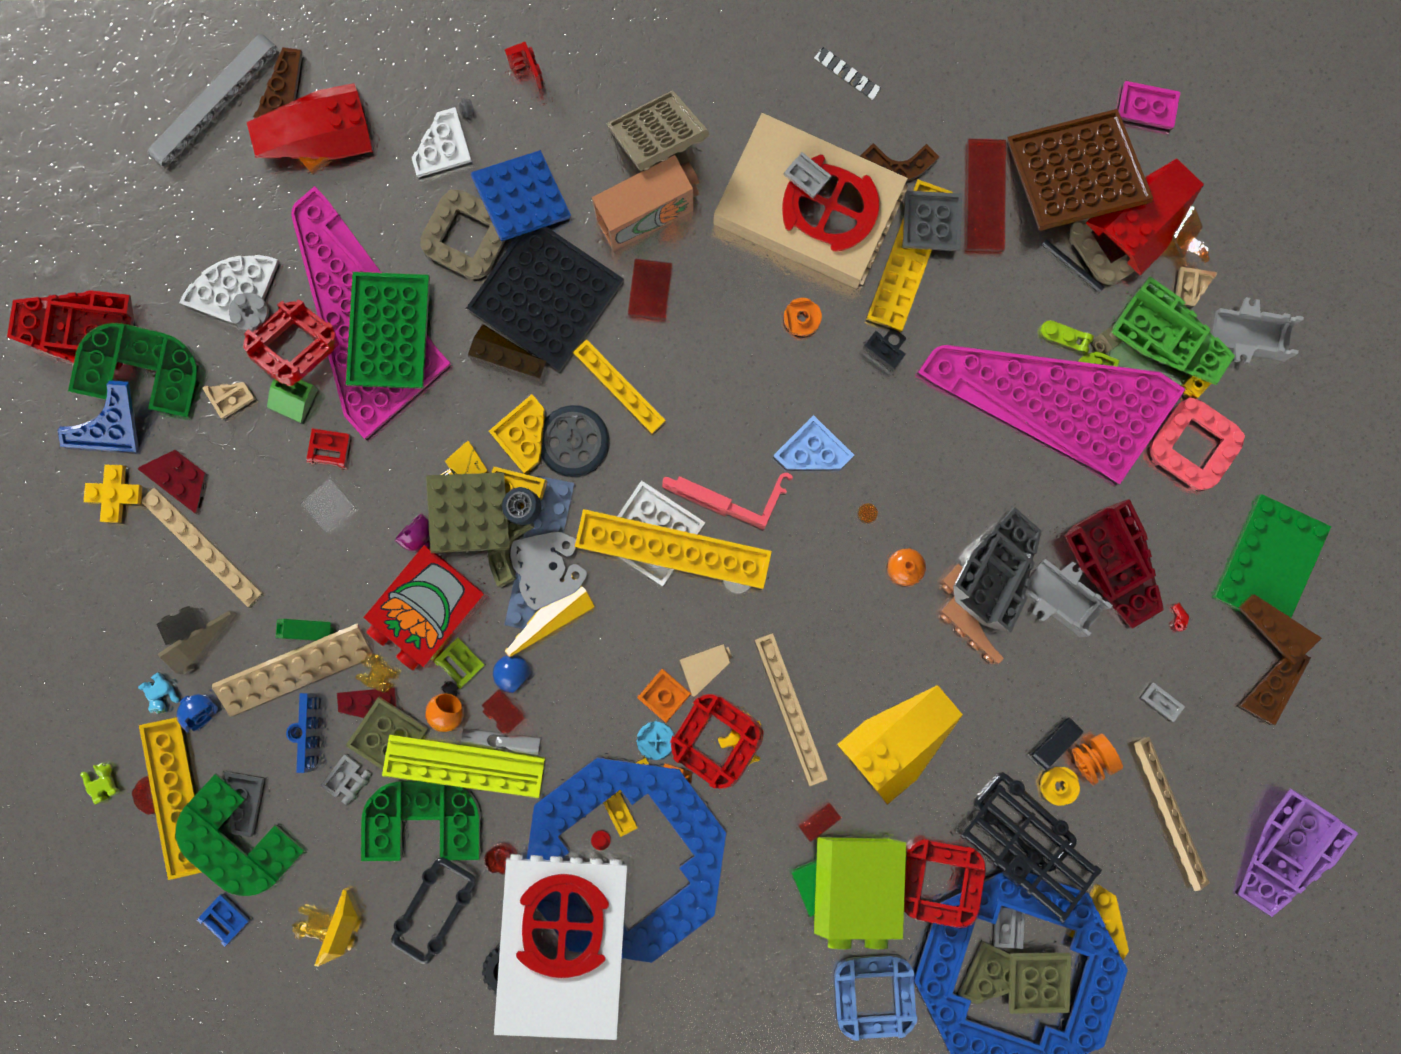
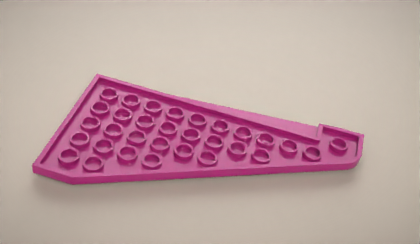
(1076, 407)

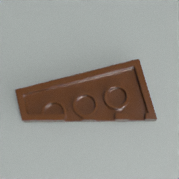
(283, 83)
(1282, 631)
(1275, 690)

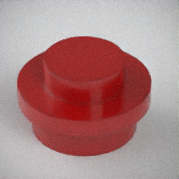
(600, 840)

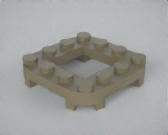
(441, 219)
(1095, 258)

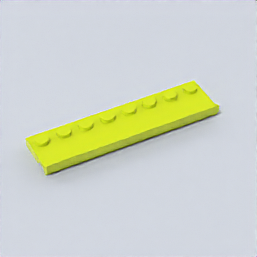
(463, 766)

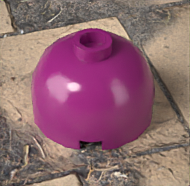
(415, 534)

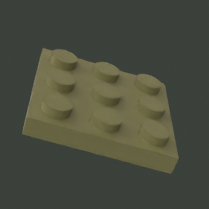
(372, 734)
(1039, 983)

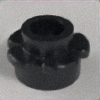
(449, 688)

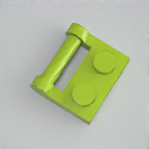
(464, 658)

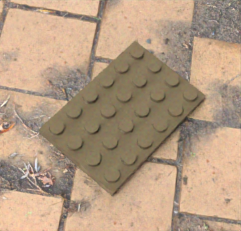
(657, 130)

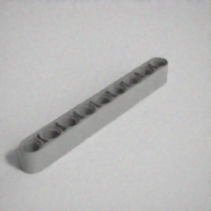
(212, 100)

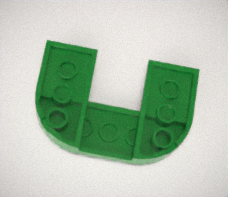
(137, 347)
(419, 800)
(218, 856)

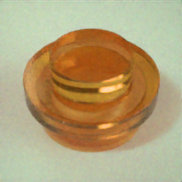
(868, 512)

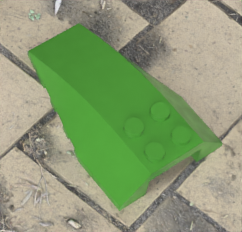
(1169, 332)

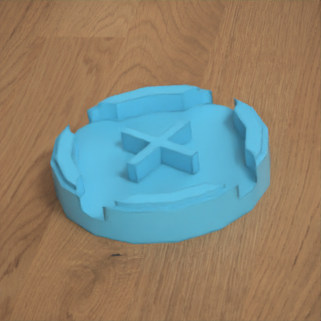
(654, 740)

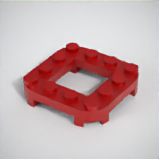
(282, 370)
(694, 724)
(972, 888)

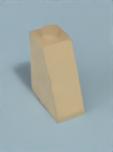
(704, 667)

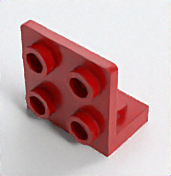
(519, 56)

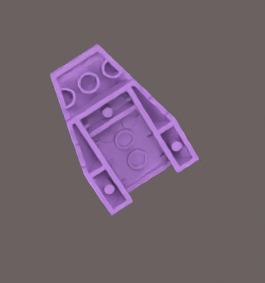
(1293, 852)

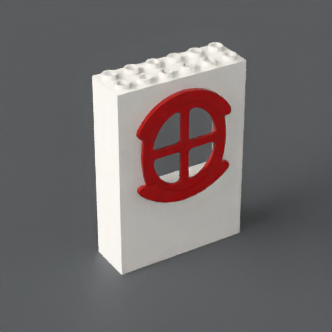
(560, 994)

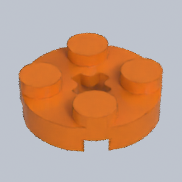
(793, 311)

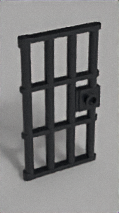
(1021, 864)

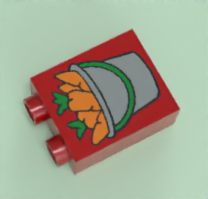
(424, 609)

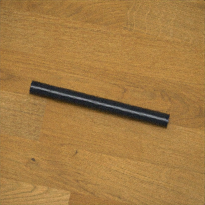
(1073, 266)

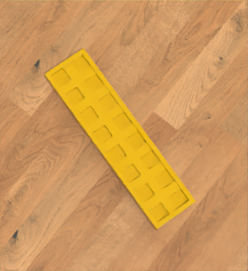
(900, 277)

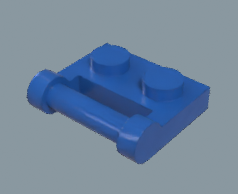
(227, 915)

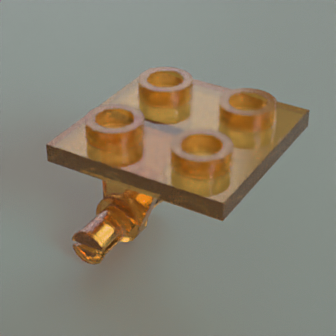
(1186, 234)

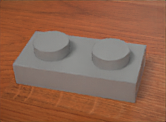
(1163, 702)

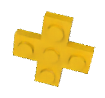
(113, 493)

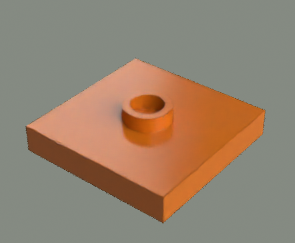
(664, 695)

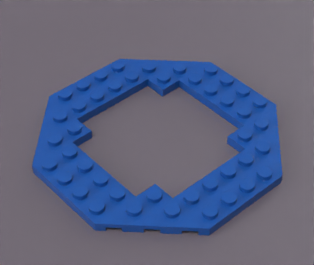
(686, 814)
(1094, 999)

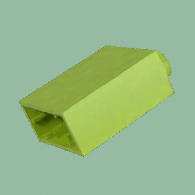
(859, 891)

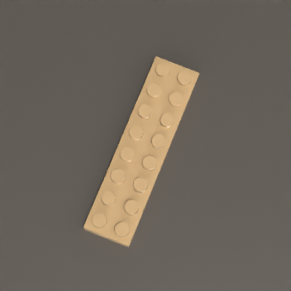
(292, 670)

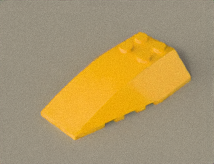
(901, 741)

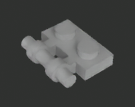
(341, 775)

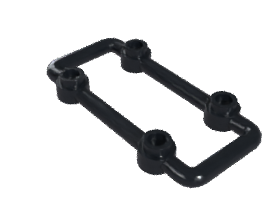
(1017, 788)
(403, 923)

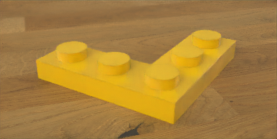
(619, 811)

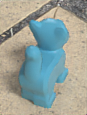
(157, 691)

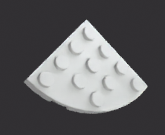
(227, 278)

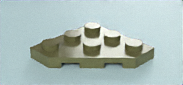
(987, 975)

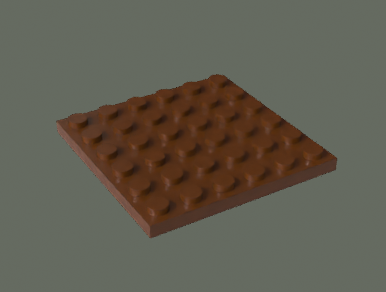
(1079, 169)

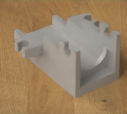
(1255, 333)
(1064, 597)

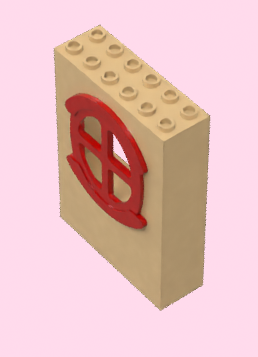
(766, 211)

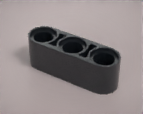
(1056, 743)

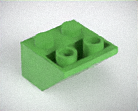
(291, 400)

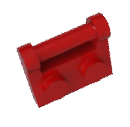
(331, 442)

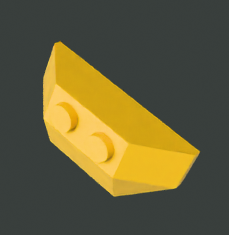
(341, 929)

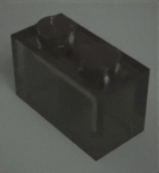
(180, 625)

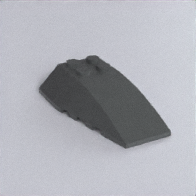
(998, 573)

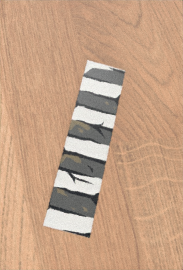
(847, 73)

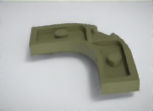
(499, 559)

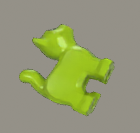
(103, 784)

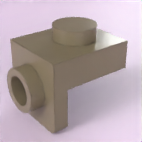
(1106, 341)

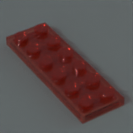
(986, 195)

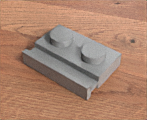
(807, 175)
(1009, 929)

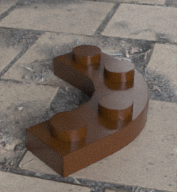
(909, 168)

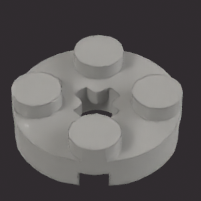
(240, 304)

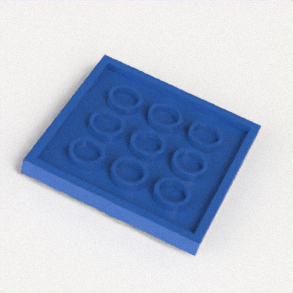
(520, 195)

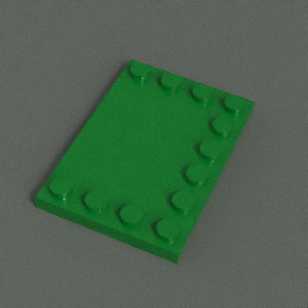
(388, 330)
(1273, 556)

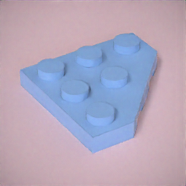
(813, 449)

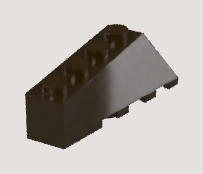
(497, 351)

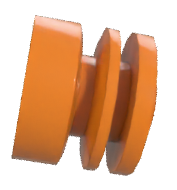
(1098, 758)

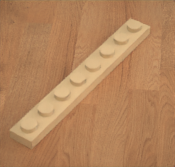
(201, 547)
(791, 709)
(1171, 813)

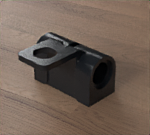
(883, 350)

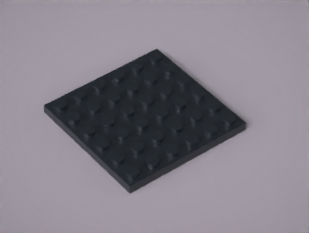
(545, 295)

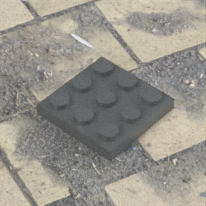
(932, 220)

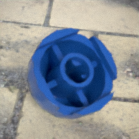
(195, 711)

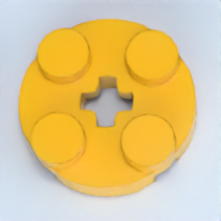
(1060, 797)

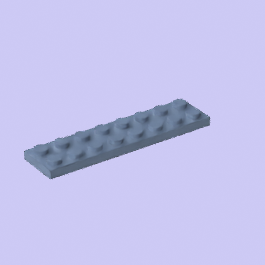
(552, 518)

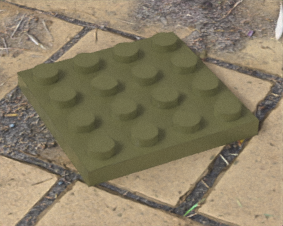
(466, 512)

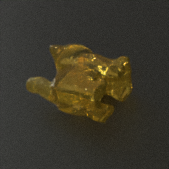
(377, 674)
(314, 926)

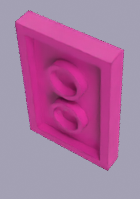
(1149, 105)

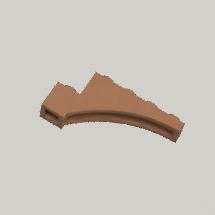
(965, 623)

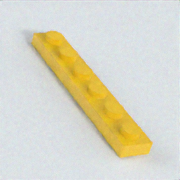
(619, 386)

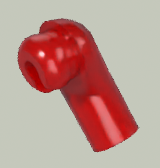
(1182, 617)

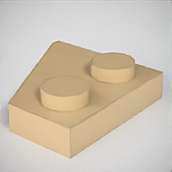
(1192, 284)
(229, 398)

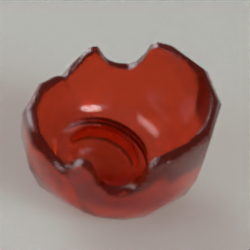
(496, 858)

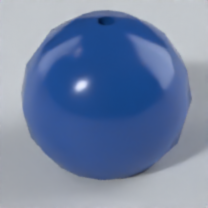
(510, 673)

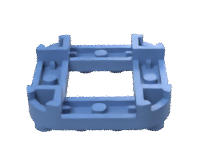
(875, 1026)

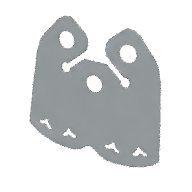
(535, 570)

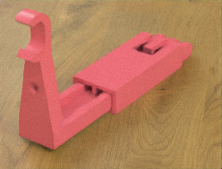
(722, 504)

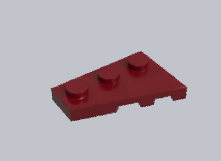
(359, 702)

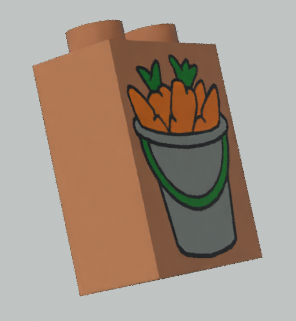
(646, 202)

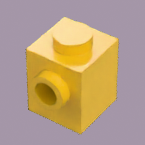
(1194, 387)

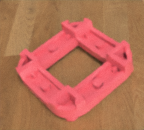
(1197, 478)

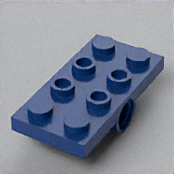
(308, 741)

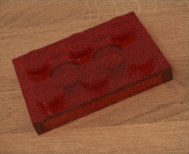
(650, 289)

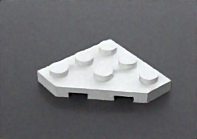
(441, 145)

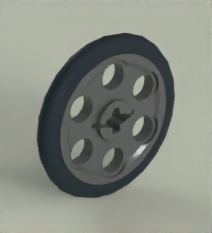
(596, 451)

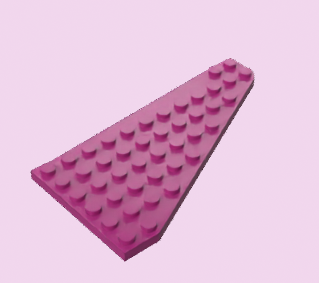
(330, 259)

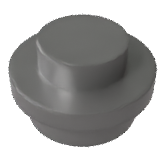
(466, 107)

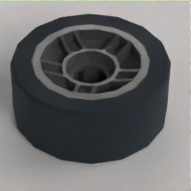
(512, 508)

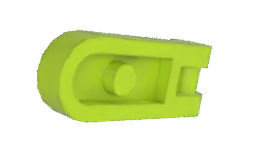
(1066, 336)

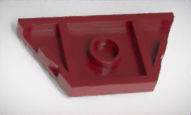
(177, 477)

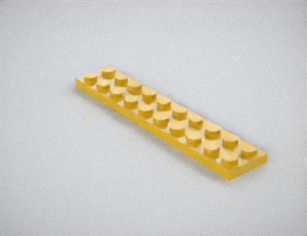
(673, 549)

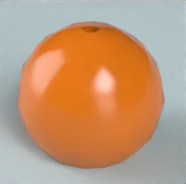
(444, 712)

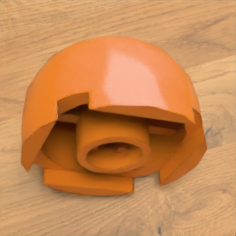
(906, 567)

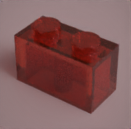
(503, 712)
(819, 821)

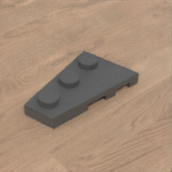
(245, 816)

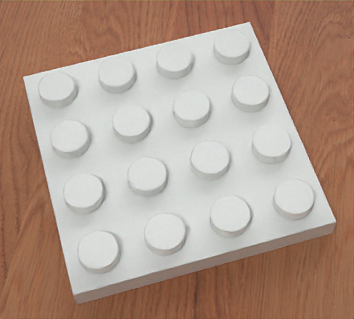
(656, 509)

